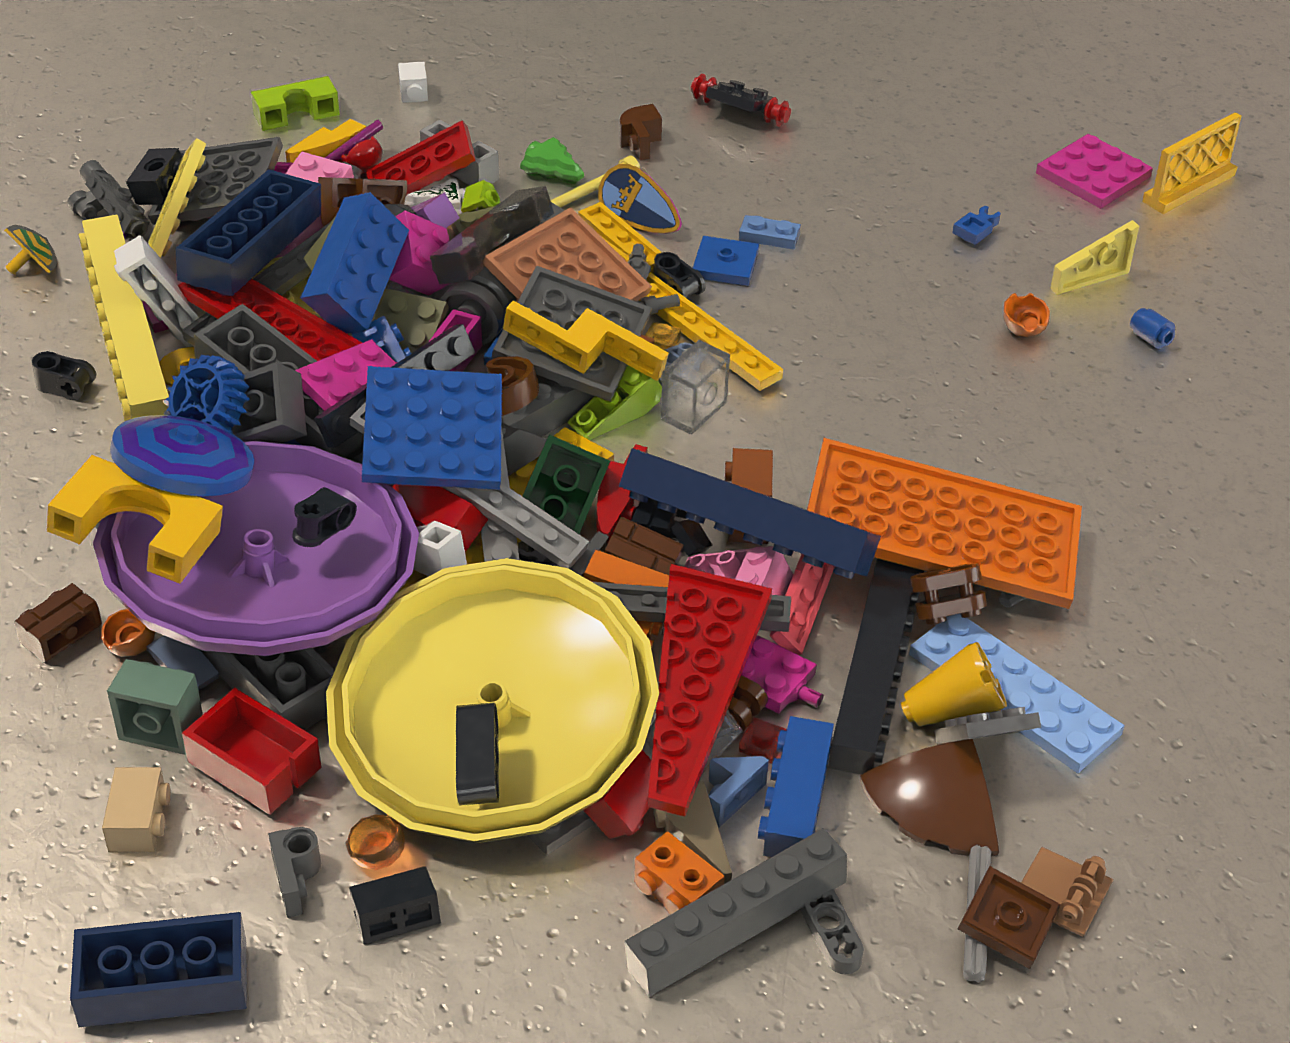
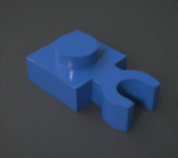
(976, 227)

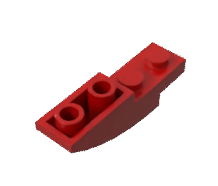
(614, 500)

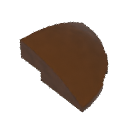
(336, 189)
(936, 796)

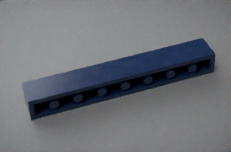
(750, 512)

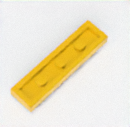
(617, 231)

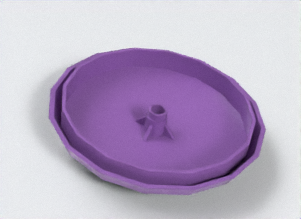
(253, 582)

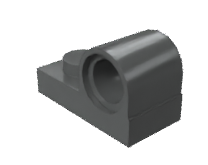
(295, 860)

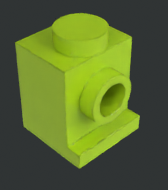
(480, 196)

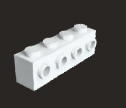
(156, 286)

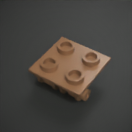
(1072, 885)

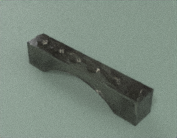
(465, 253)

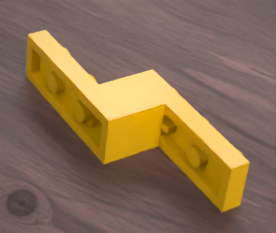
(585, 340)

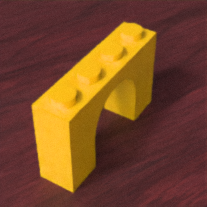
(104, 489)

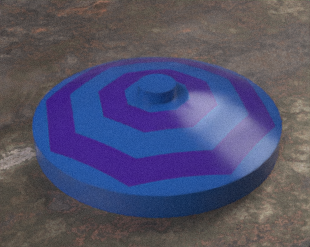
(182, 455)

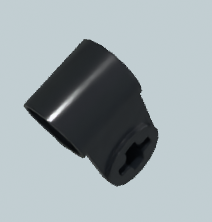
(678, 274)
(60, 376)
(322, 517)

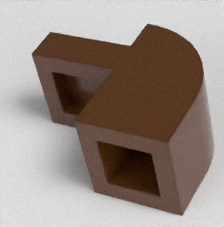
(639, 128)

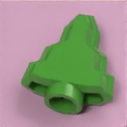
(551, 161)

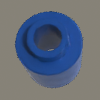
(1153, 327)

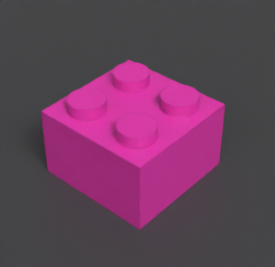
(414, 262)

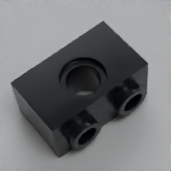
(154, 176)

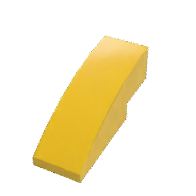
(325, 141)

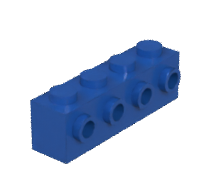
(798, 784)

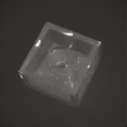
(694, 386)

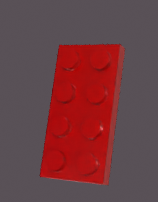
(428, 159)

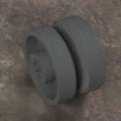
(481, 297)

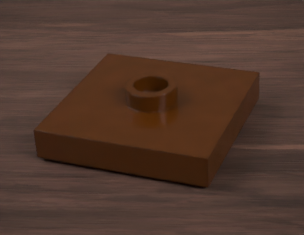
(1009, 917)

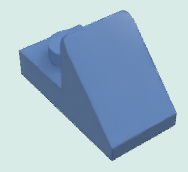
(735, 783)

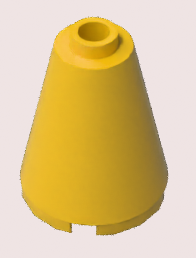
(955, 689)

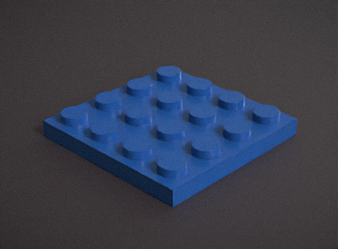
(432, 428)

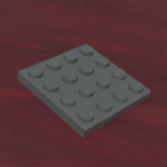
(225, 175)
(562, 302)

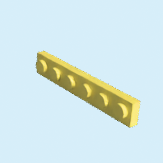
(176, 199)

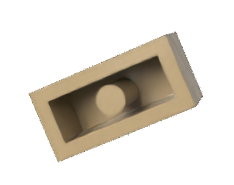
(135, 809)

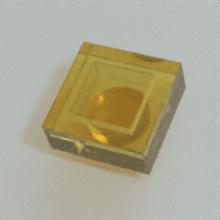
(664, 335)

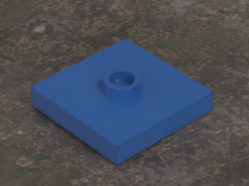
(726, 260)

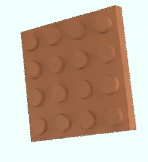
(568, 248)

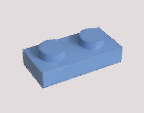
(769, 232)

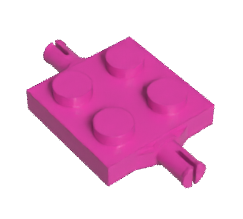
(781, 675)

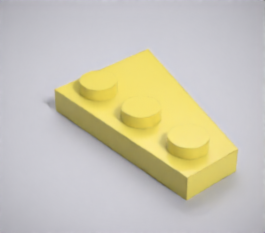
(1097, 262)

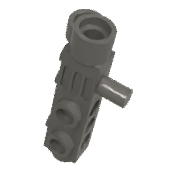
(107, 194)

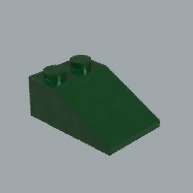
(566, 482)

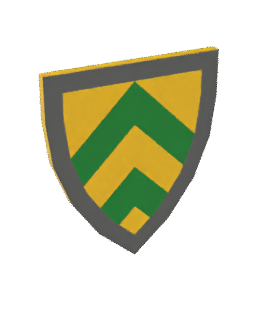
(33, 246)

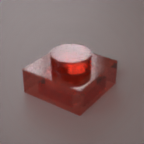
(761, 739)

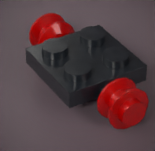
(741, 97)

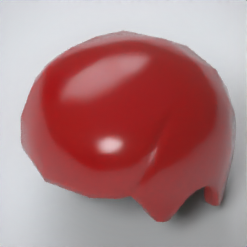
(364, 154)

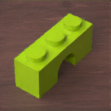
(311, 96)

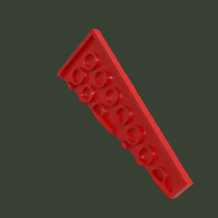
(703, 654)

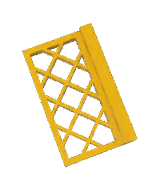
(1202, 174)

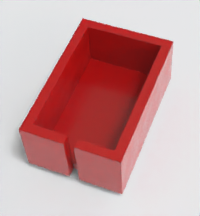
(252, 750)

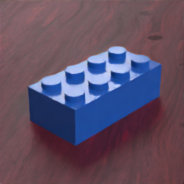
(355, 263)

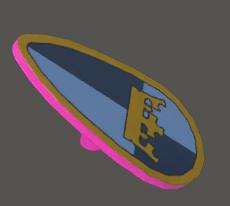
(638, 200)

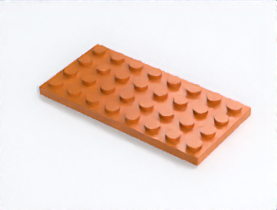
(950, 520)

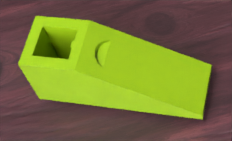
(631, 400)

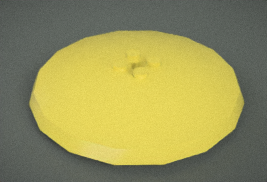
(536, 640)

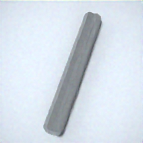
(976, 952)

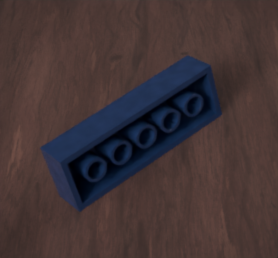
(248, 232)

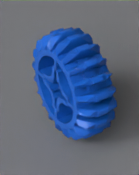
(208, 392)

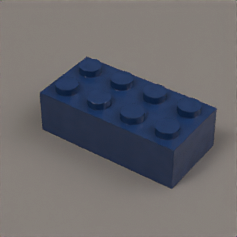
(159, 969)

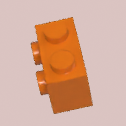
(674, 873)

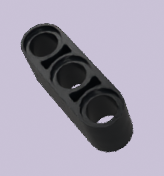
(477, 754)

